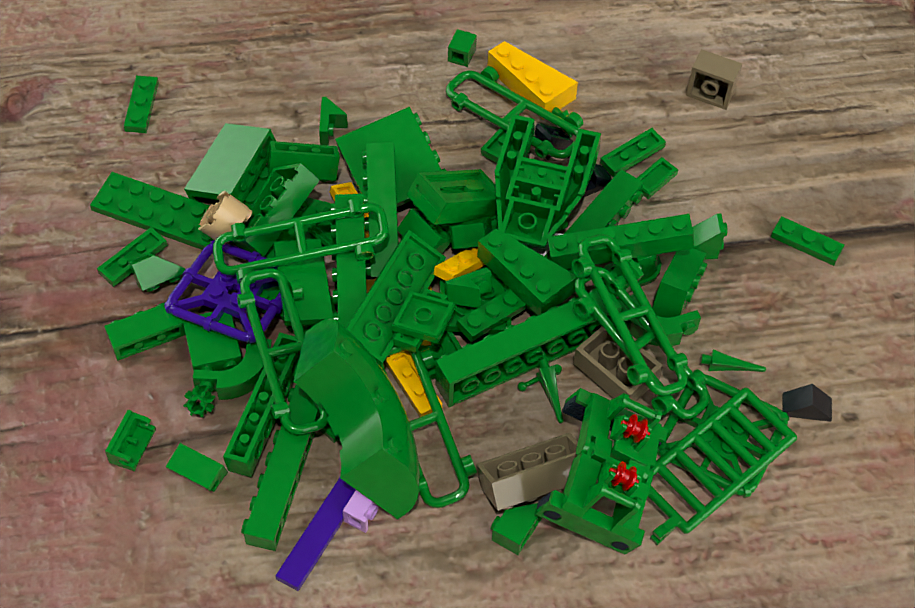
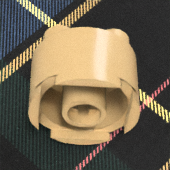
(222, 215)

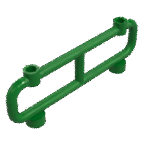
(488, 78)
(362, 247)
(290, 291)
(587, 306)
(639, 372)
(463, 466)

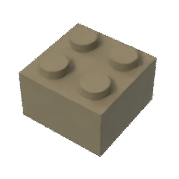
(713, 79)

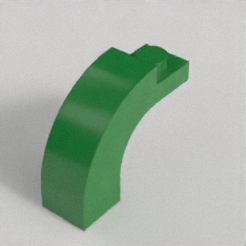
(673, 326)
(234, 381)

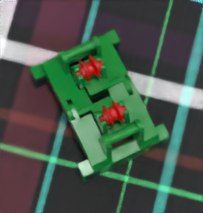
(621, 470)

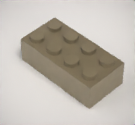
(528, 472)

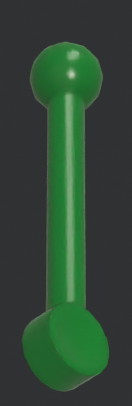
(522, 386)

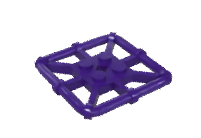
(218, 297)

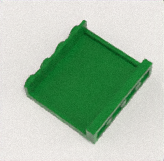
(410, 144)

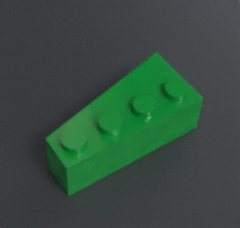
(278, 201)
(527, 273)

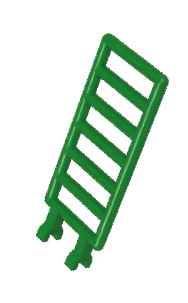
(738, 481)

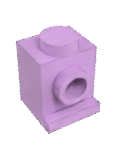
(359, 511)

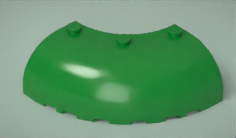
(365, 413)

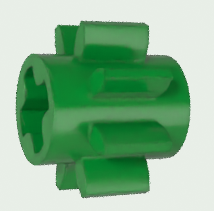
(199, 394)

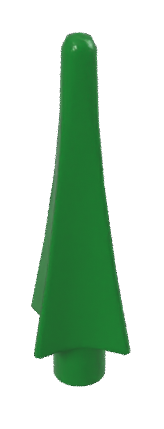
(721, 362)
(548, 379)

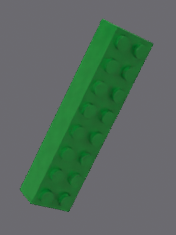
(515, 351)

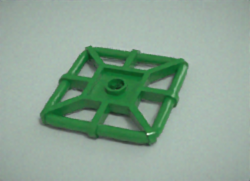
(718, 444)

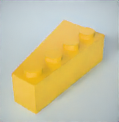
(532, 77)

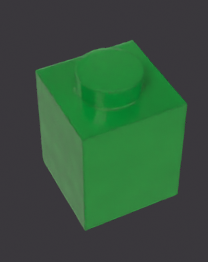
(462, 48)

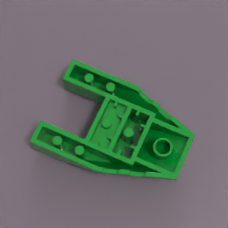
(536, 194)

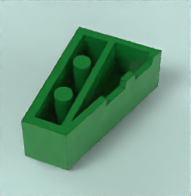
(679, 282)

